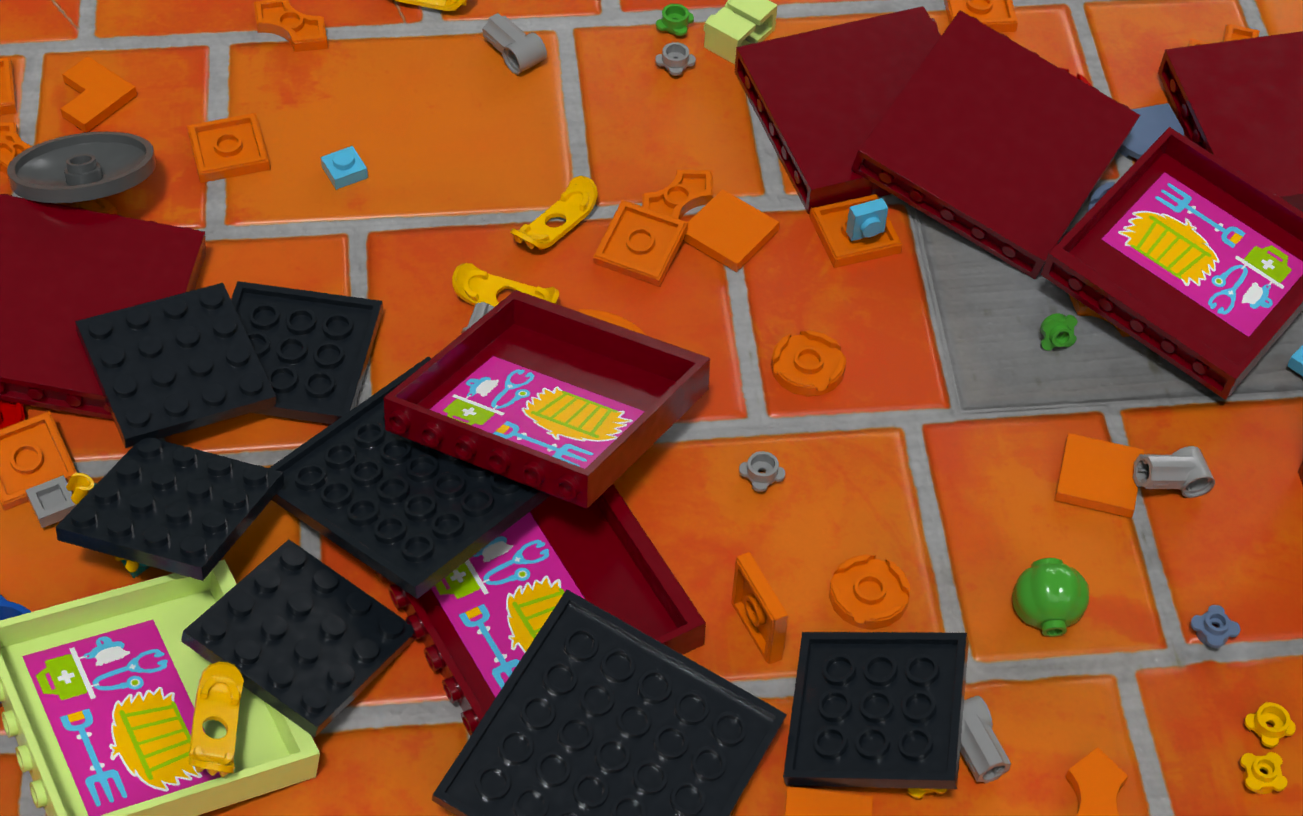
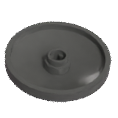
(81, 167)

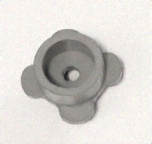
(675, 58)
(763, 462)

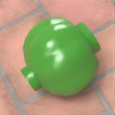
(1050, 596)

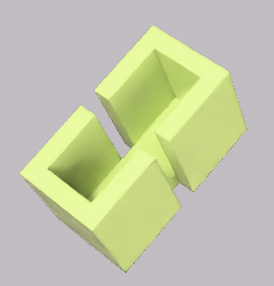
(738, 22)

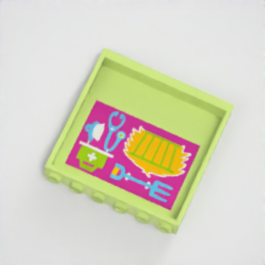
(109, 704)

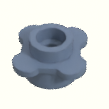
(1211, 635)

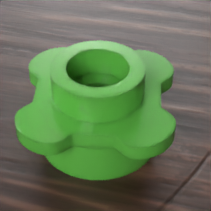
(675, 19)
(1058, 331)

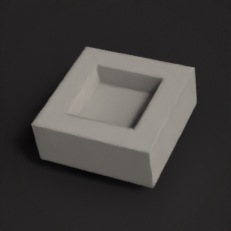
(51, 501)

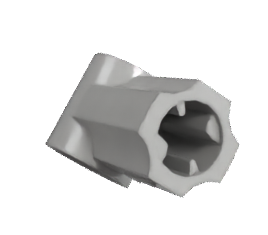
(517, 48)
(1182, 470)
(979, 743)

